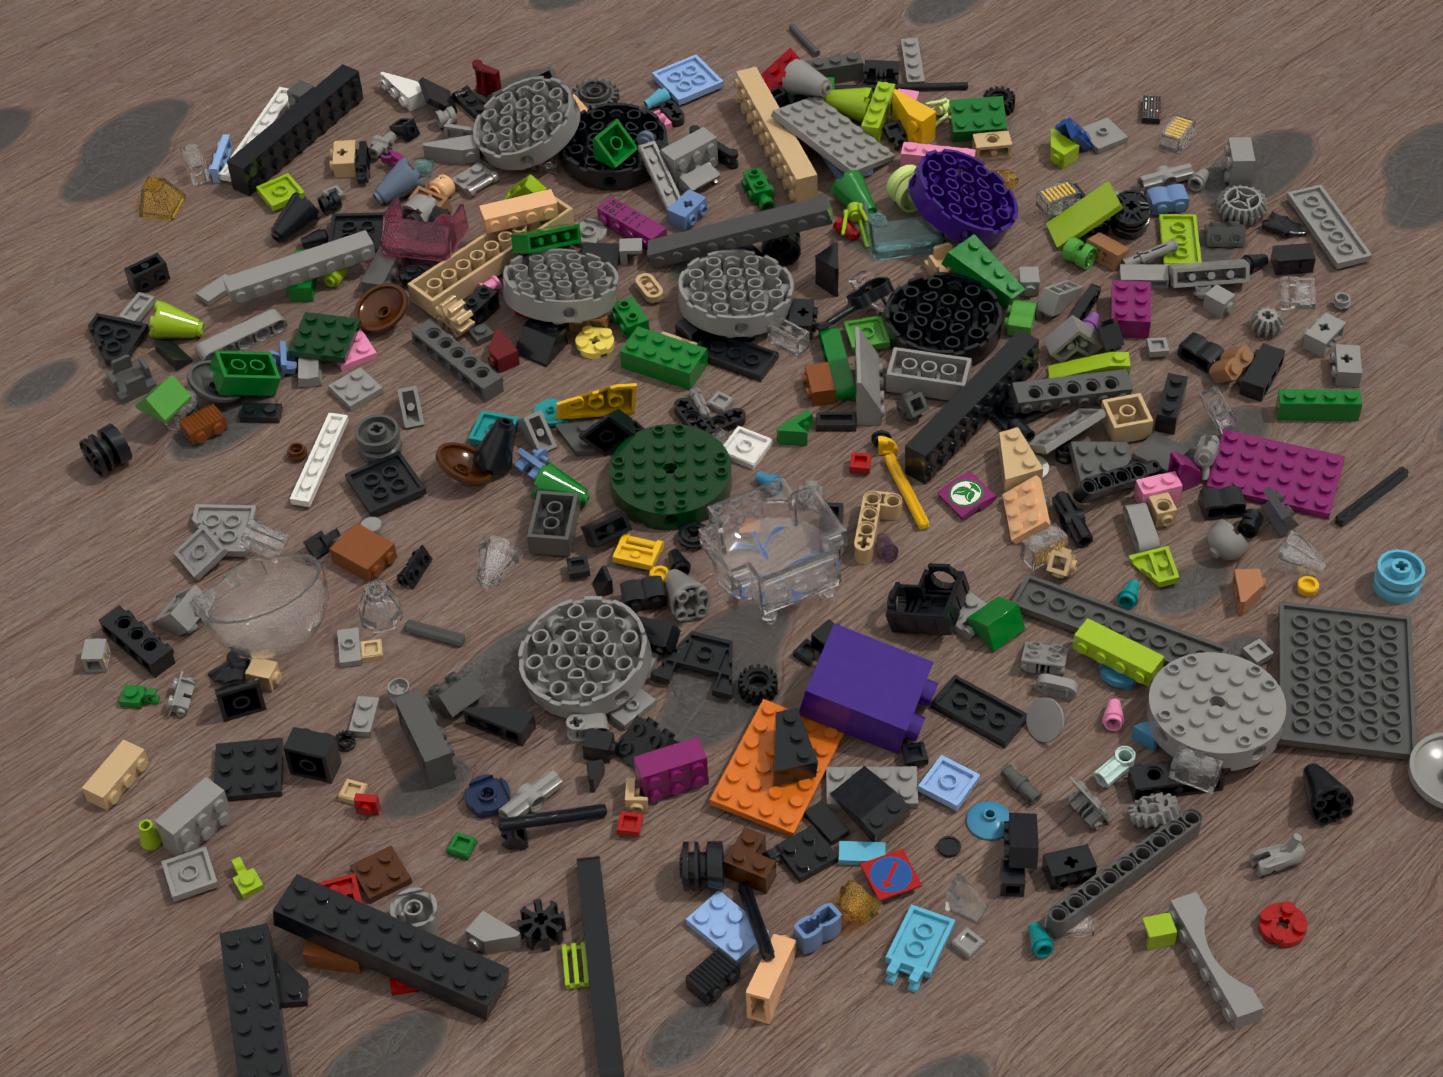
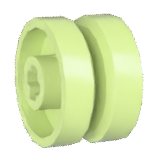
(898, 188)

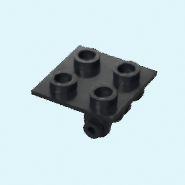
(881, 71)

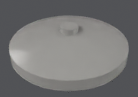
(1426, 769)

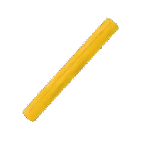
(907, 491)

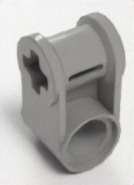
(584, 721)

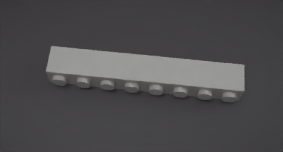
(299, 267)

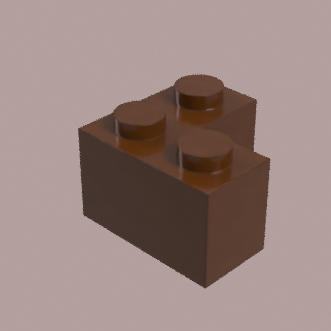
(747, 862)

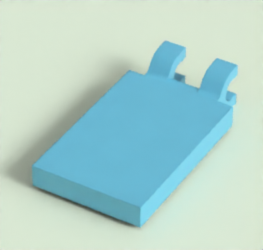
(918, 945)

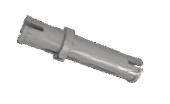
(1143, 257)

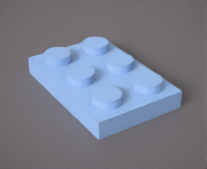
(724, 926)

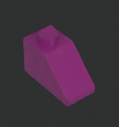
(1186, 470)

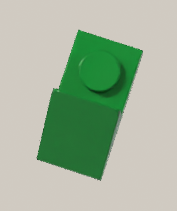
(795, 430)

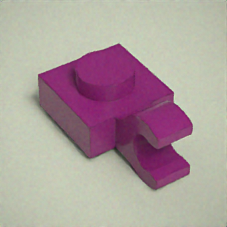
(392, 159)

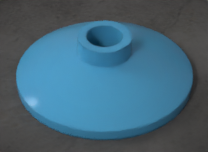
(987, 827)

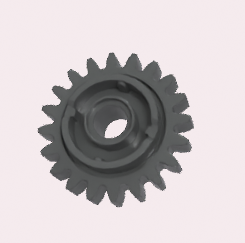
(596, 92)

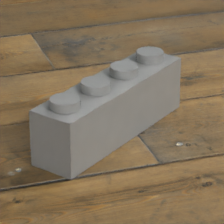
(1209, 273)

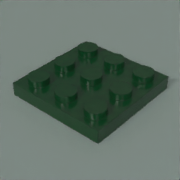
(324, 337)

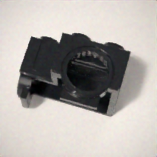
(930, 605)

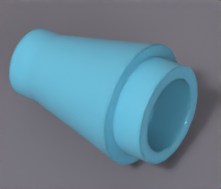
(657, 98)

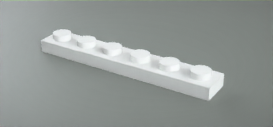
(319, 459)

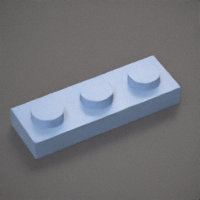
(220, 158)

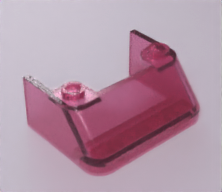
(420, 238)

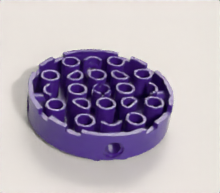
(962, 197)

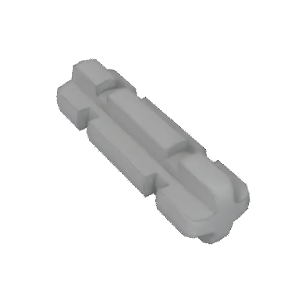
(699, 402)

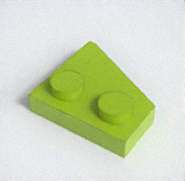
(1157, 566)

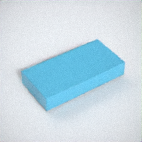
(858, 852)

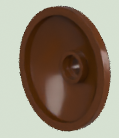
(381, 307)
(458, 463)

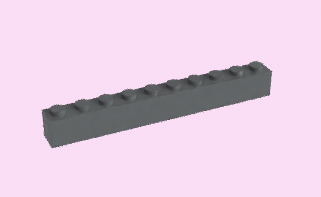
(740, 231)

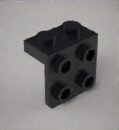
(642, 738)

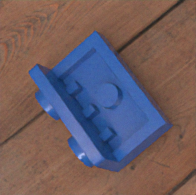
(1074, 132)

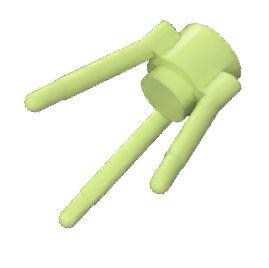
(941, 109)

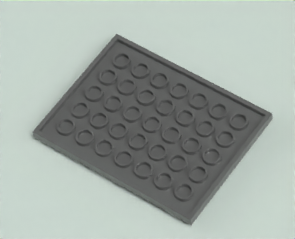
(1347, 680)

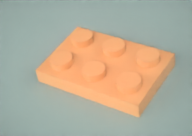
(1026, 509)

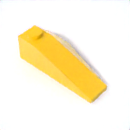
(599, 402)

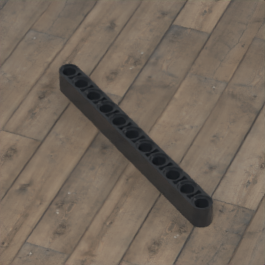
(600, 968)

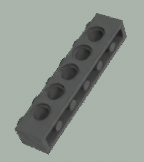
(457, 360)
(1060, 387)

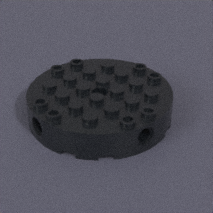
(578, 154)
(944, 316)

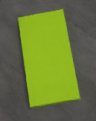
(1084, 215)
(1185, 231)

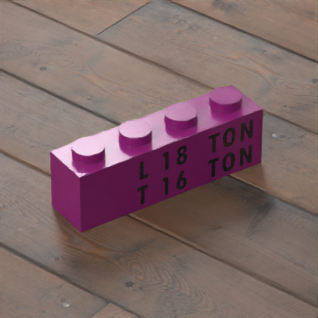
(629, 222)

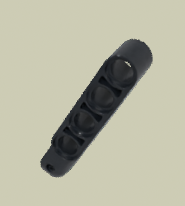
(1114, 481)

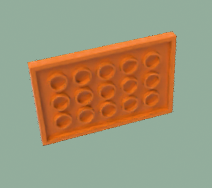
(748, 780)

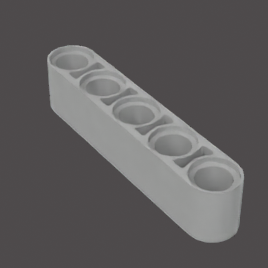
(243, 335)

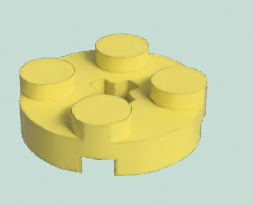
(600, 335)

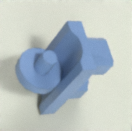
(283, 361)
(527, 460)

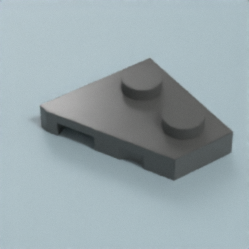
(571, 433)

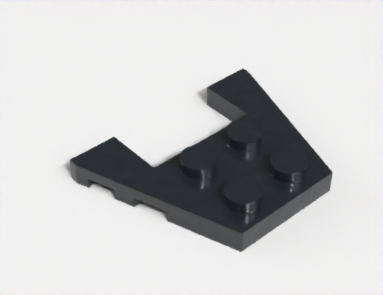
(701, 655)

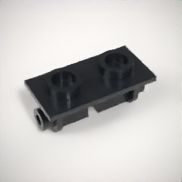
(415, 567)

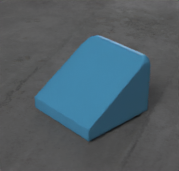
(1142, 734)

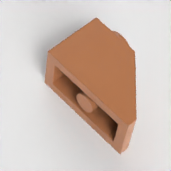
(1247, 588)

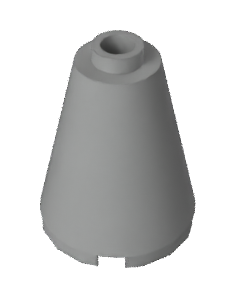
(805, 80)

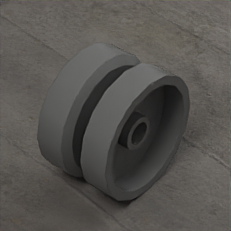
(377, 437)

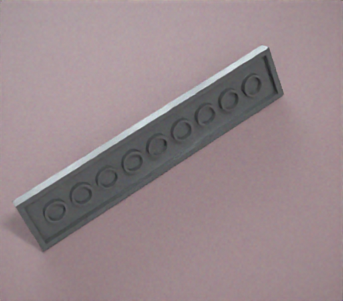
(1071, 609)

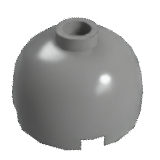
(1225, 542)

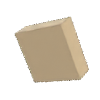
(371, 650)
(349, 790)

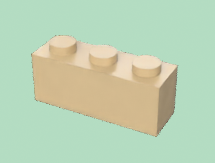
(115, 775)

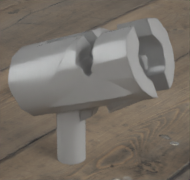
(1206, 455)
(1278, 856)

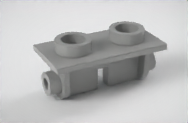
(181, 687)

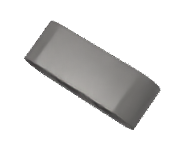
(1141, 527)

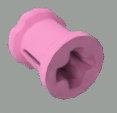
(493, 283)

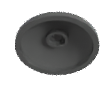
(202, 383)

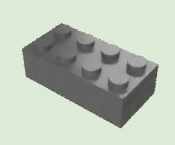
(426, 738)

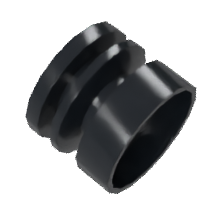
(1133, 218)
(783, 249)
(105, 449)
(702, 865)

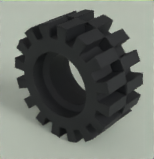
(1008, 97)
(757, 675)

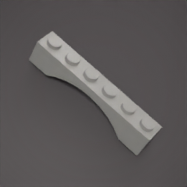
(1237, 1000)

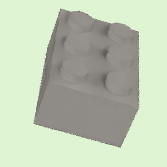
(690, 153)
(194, 818)

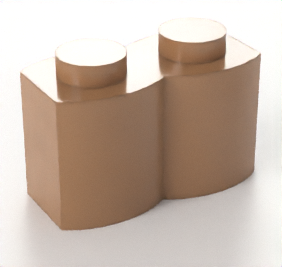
(1231, 363)

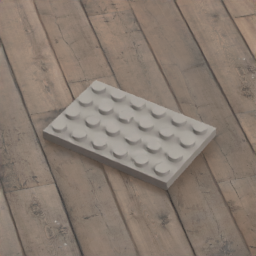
(832, 135)

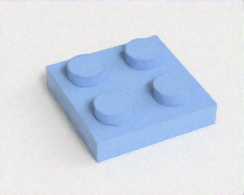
(948, 782)

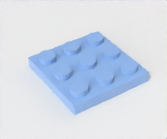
(687, 79)

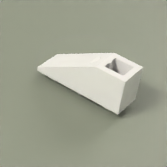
(404, 90)

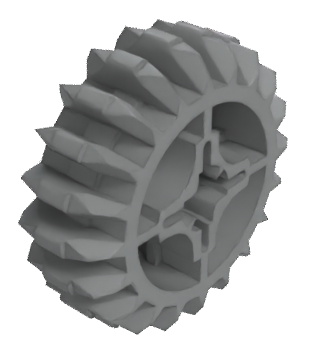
(1242, 205)

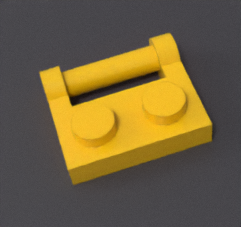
(637, 552)

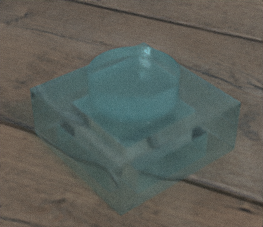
(424, 167)

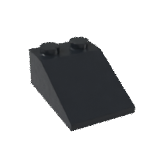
(871, 804)

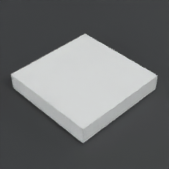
(747, 447)

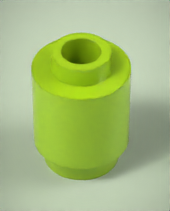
(335, 278)

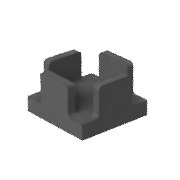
(129, 379)

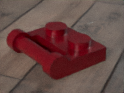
(487, 78)

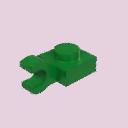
(135, 695)

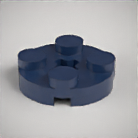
(483, 806)

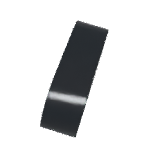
(673, 113)

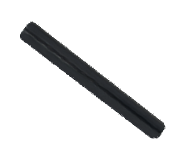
(1371, 496)
(552, 817)
(756, 921)

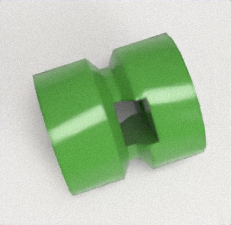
(1080, 253)

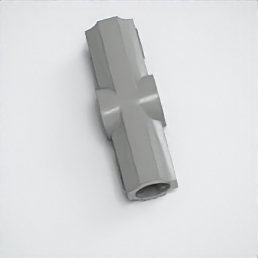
(1165, 176)
(532, 796)

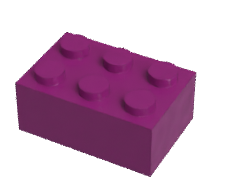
(1132, 306)
(671, 770)

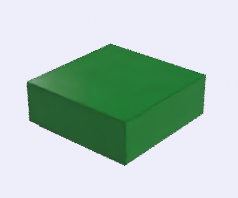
(462, 846)

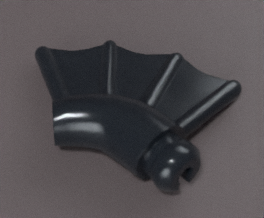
(1282, 226)
(231, 670)

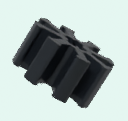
(541, 925)

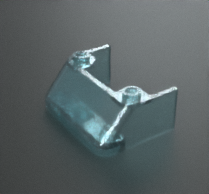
(899, 237)

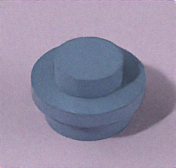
(644, 137)

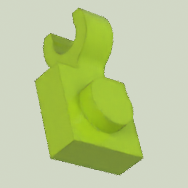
(246, 881)

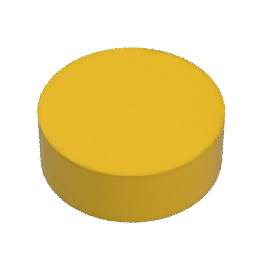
(659, 571)
(1307, 586)

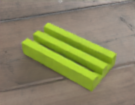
(574, 949)

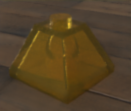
(160, 199)

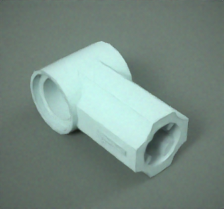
(1115, 767)

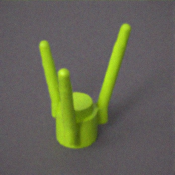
(855, 212)

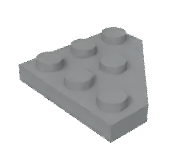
(226, 523)

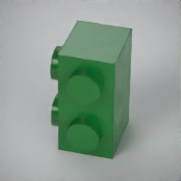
(629, 316)

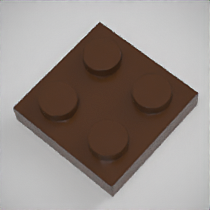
(381, 874)

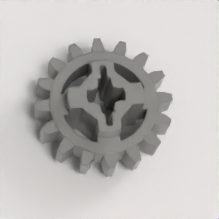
(1154, 810)

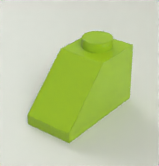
(1062, 149)
(526, 186)

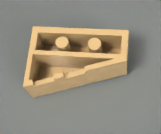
(1016, 459)

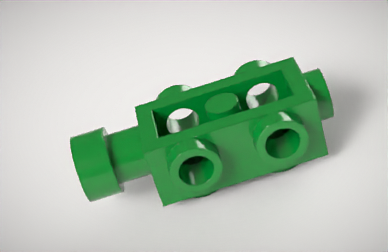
(758, 188)

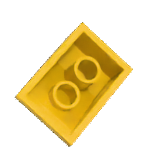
(915, 118)

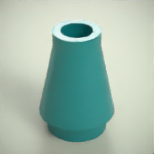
(1128, 595)
(1040, 941)

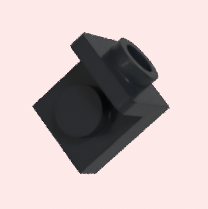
(406, 127)

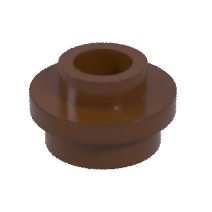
(296, 451)

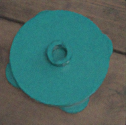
(548, 409)

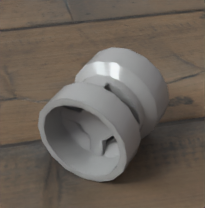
(442, 116)
(397, 687)

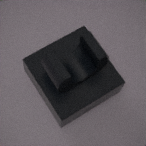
(515, 838)

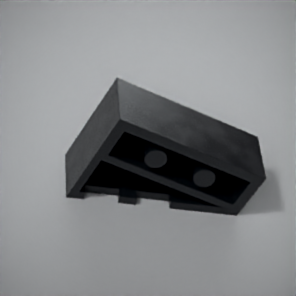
(792, 749)

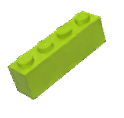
(878, 110)
(1118, 652)

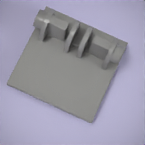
(1042, 654)
(1087, 805)

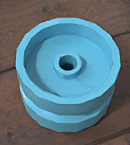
(1398, 576)

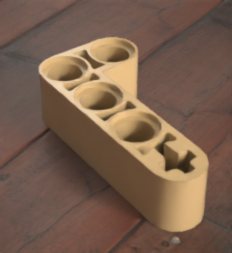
(874, 506)

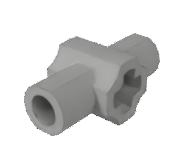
(382, 144)

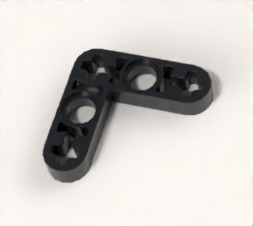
(731, 418)

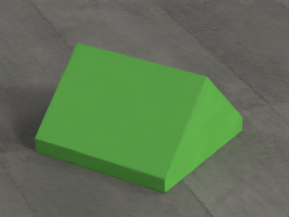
(164, 399)

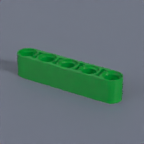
(835, 355)

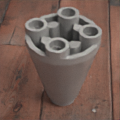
(686, 596)

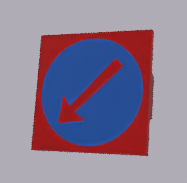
(890, 875)

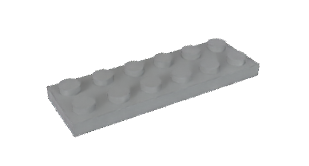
(1329, 226)

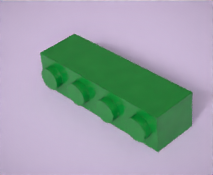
(546, 238)
(1318, 405)

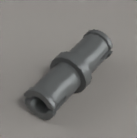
(1021, 784)

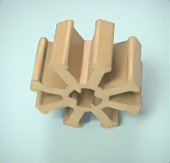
(454, 316)

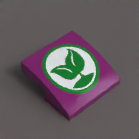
(966, 495)

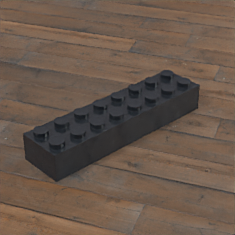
(255, 1003)

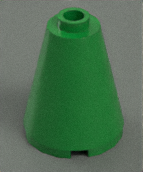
(853, 189)
(555, 480)

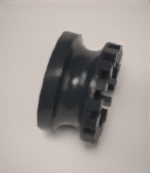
(350, 738)

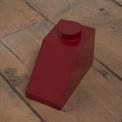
(502, 352)

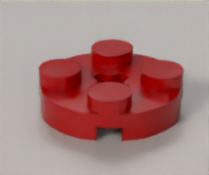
(1286, 913)

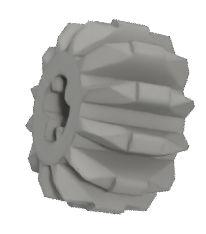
(1266, 322)

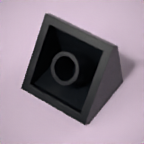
(827, 269)

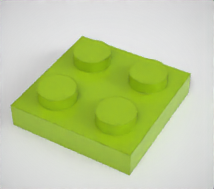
(278, 191)

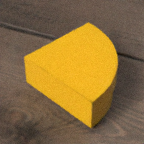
(886, 446)

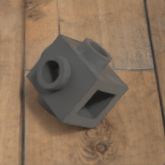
(911, 405)

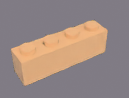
(518, 211)

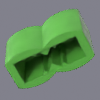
(1020, 317)

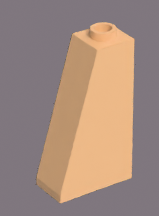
(770, 979)

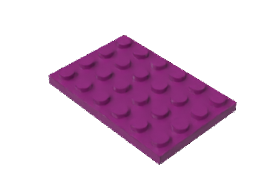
(1301, 474)

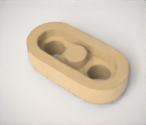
(649, 288)

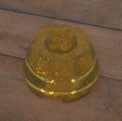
(857, 903)

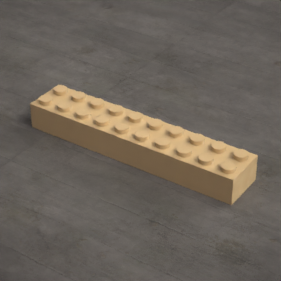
(778, 142)
(474, 264)

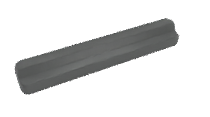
(435, 632)

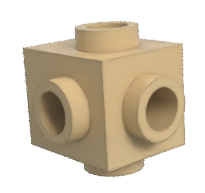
(1054, 566)

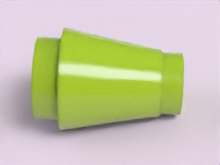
(149, 835)

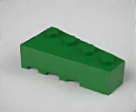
(977, 262)

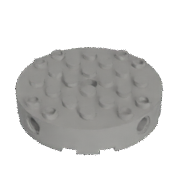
(526, 123)
(560, 286)
(734, 293)
(585, 657)
(1217, 708)

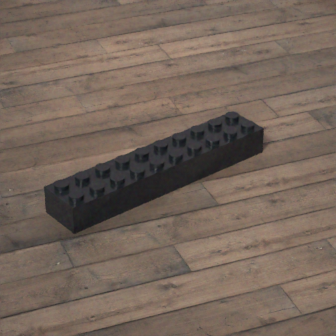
(295, 130)
(970, 407)
(391, 946)

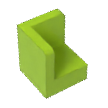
(1160, 931)

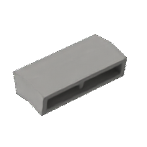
(1155, 274)
(309, 372)

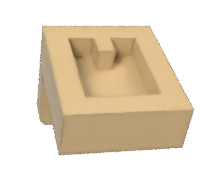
(633, 801)

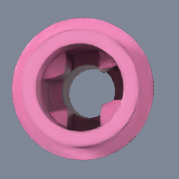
(1113, 715)

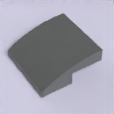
(1159, 448)

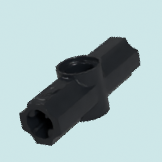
(1072, 519)

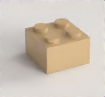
(1127, 418)

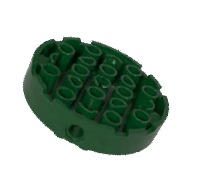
(669, 475)

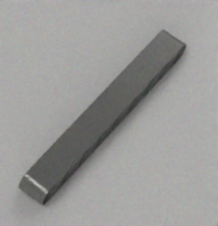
(1123, 872)

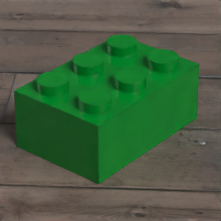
(975, 117)
(244, 373)

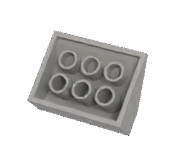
(868, 382)

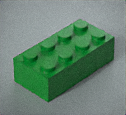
(664, 358)

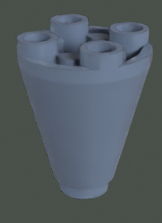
(398, 182)

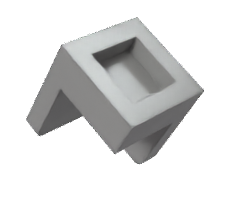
(629, 246)

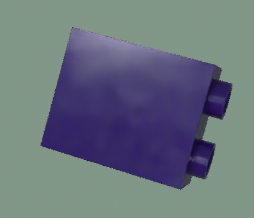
(868, 689)

